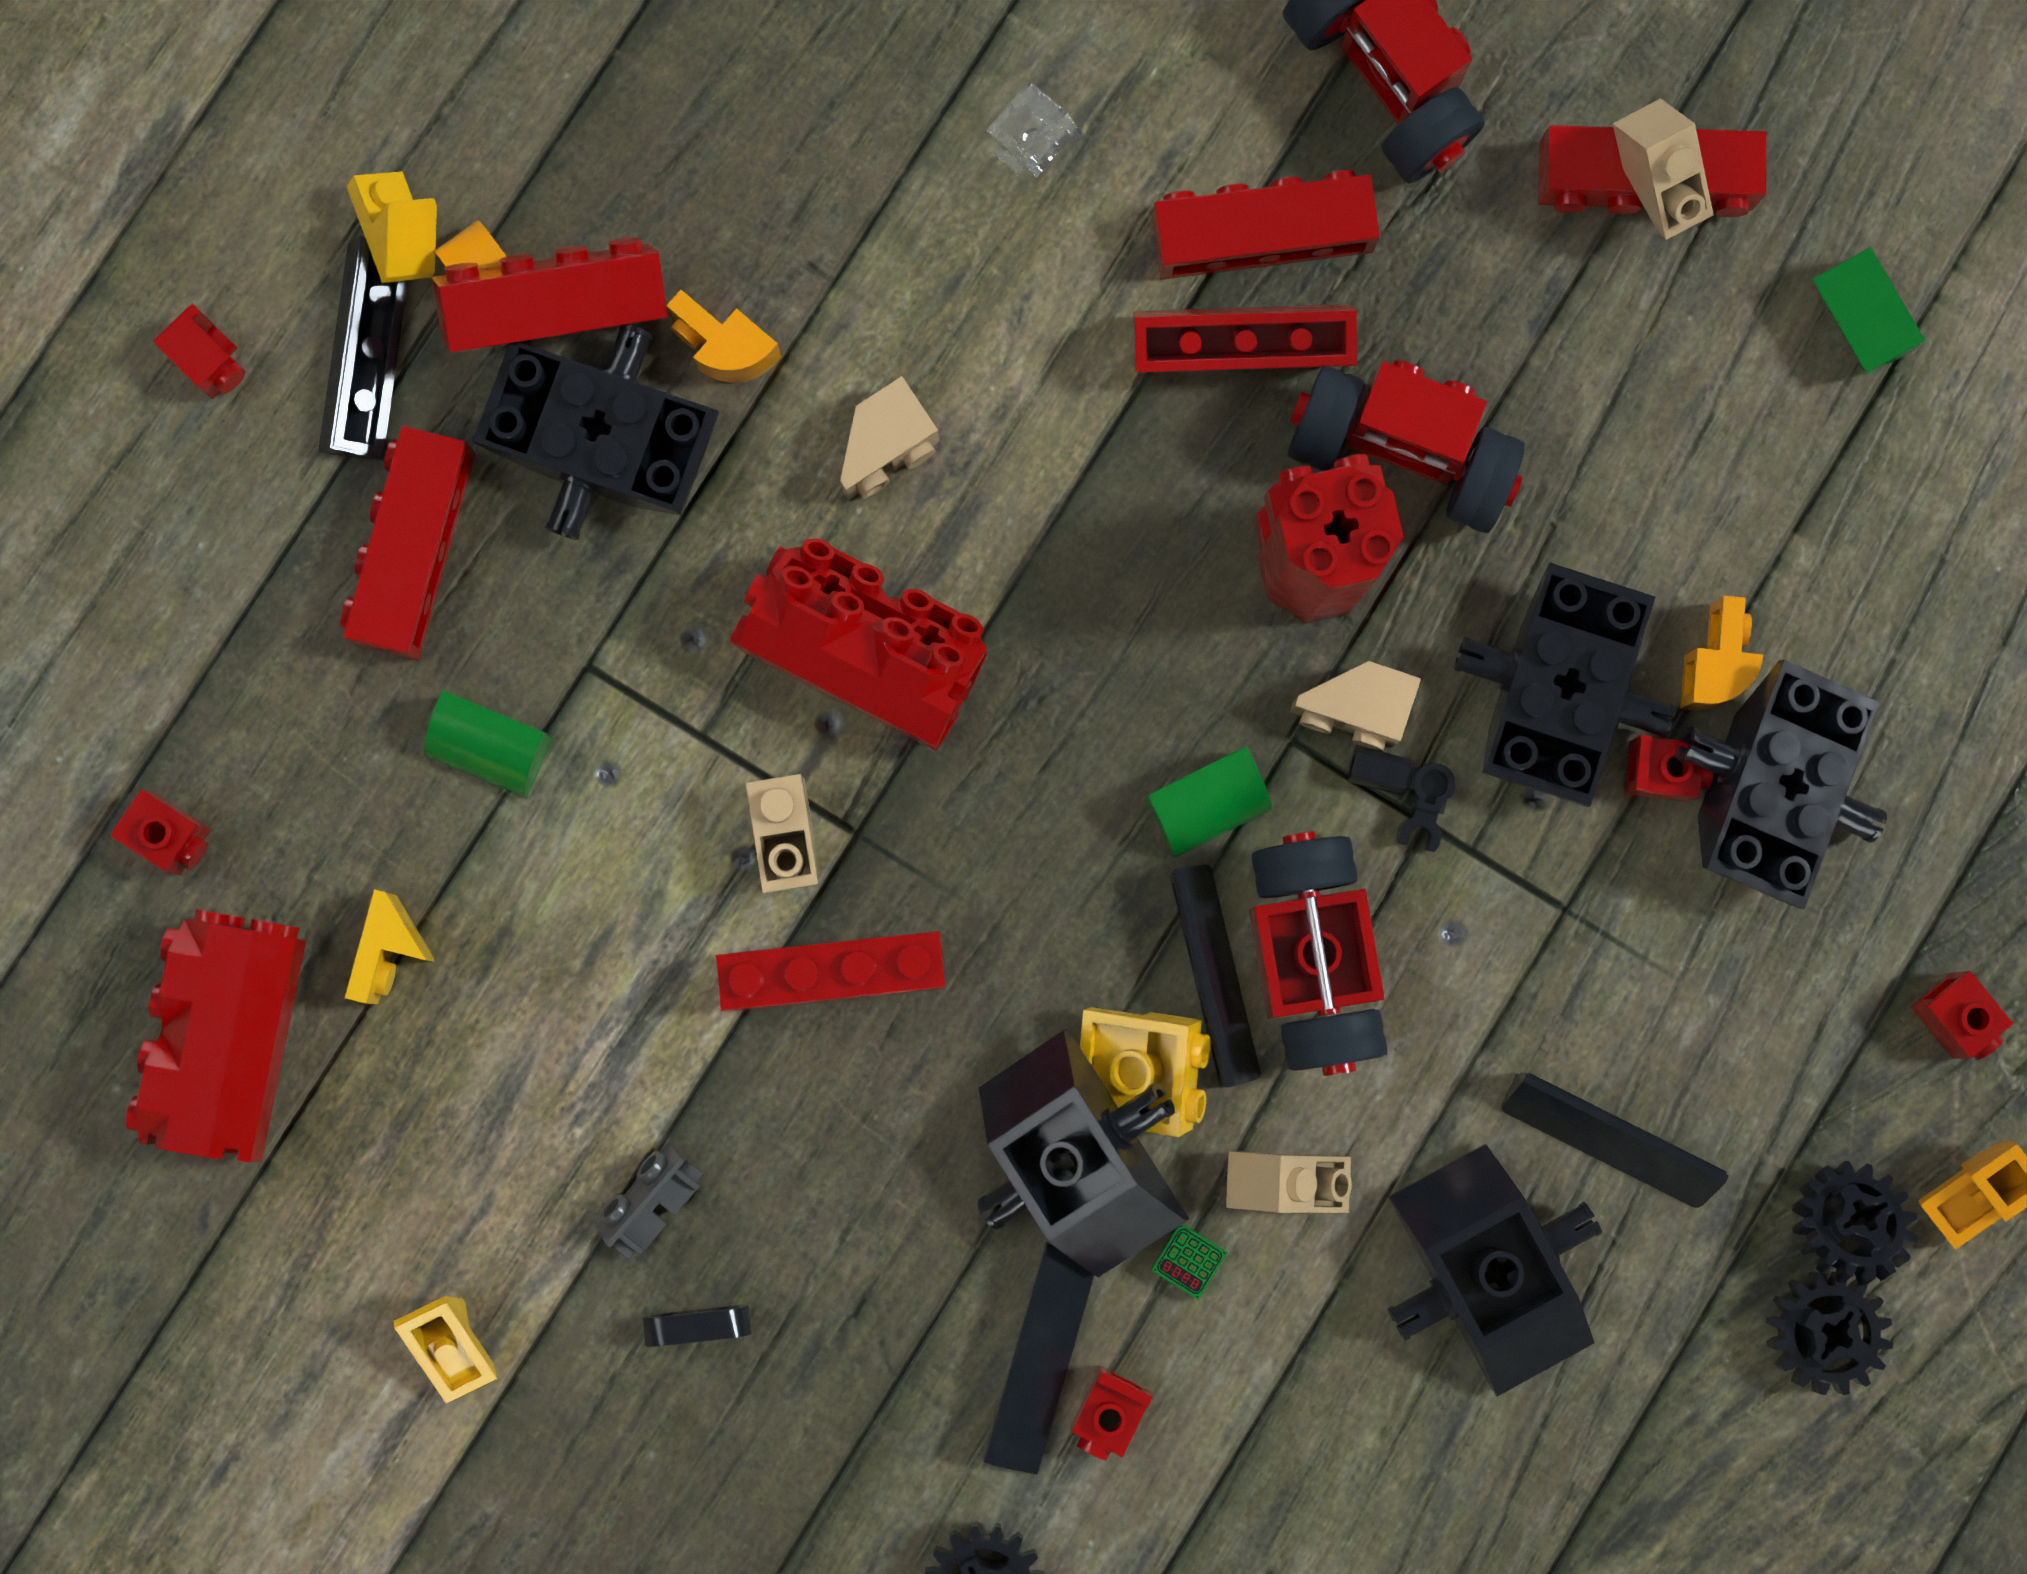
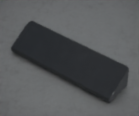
(362, 359)
(1215, 975)
(1612, 1140)
(1039, 1363)

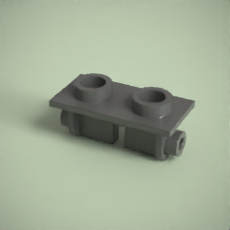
(631, 1216)

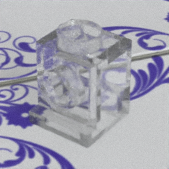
(1031, 131)

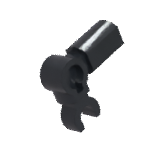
(1429, 786)

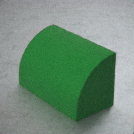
(1868, 311)
(485, 744)
(1209, 802)

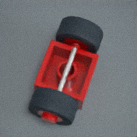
(1409, 65)
(1414, 427)
(1317, 953)

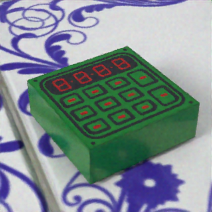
(1189, 1261)

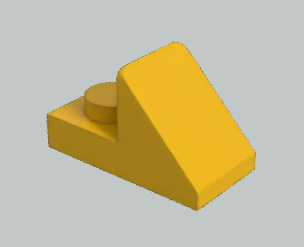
(395, 225)
(384, 932)
(446, 1347)

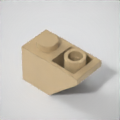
(1664, 166)
(884, 436)
(1363, 701)
(783, 833)
(1288, 1182)

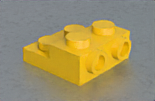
(1147, 1049)

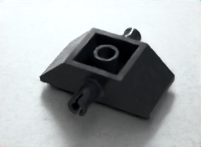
(549, 406)
(1592, 639)
(1783, 782)
(1059, 1107)
(1460, 1224)

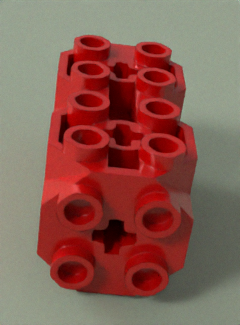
(1326, 537)
(840, 634)
(221, 1038)

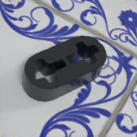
(696, 1325)

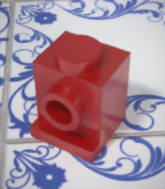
(201, 352)
(1649, 775)
(1109, 1392)

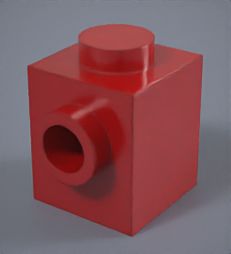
(162, 833)
(1963, 1016)

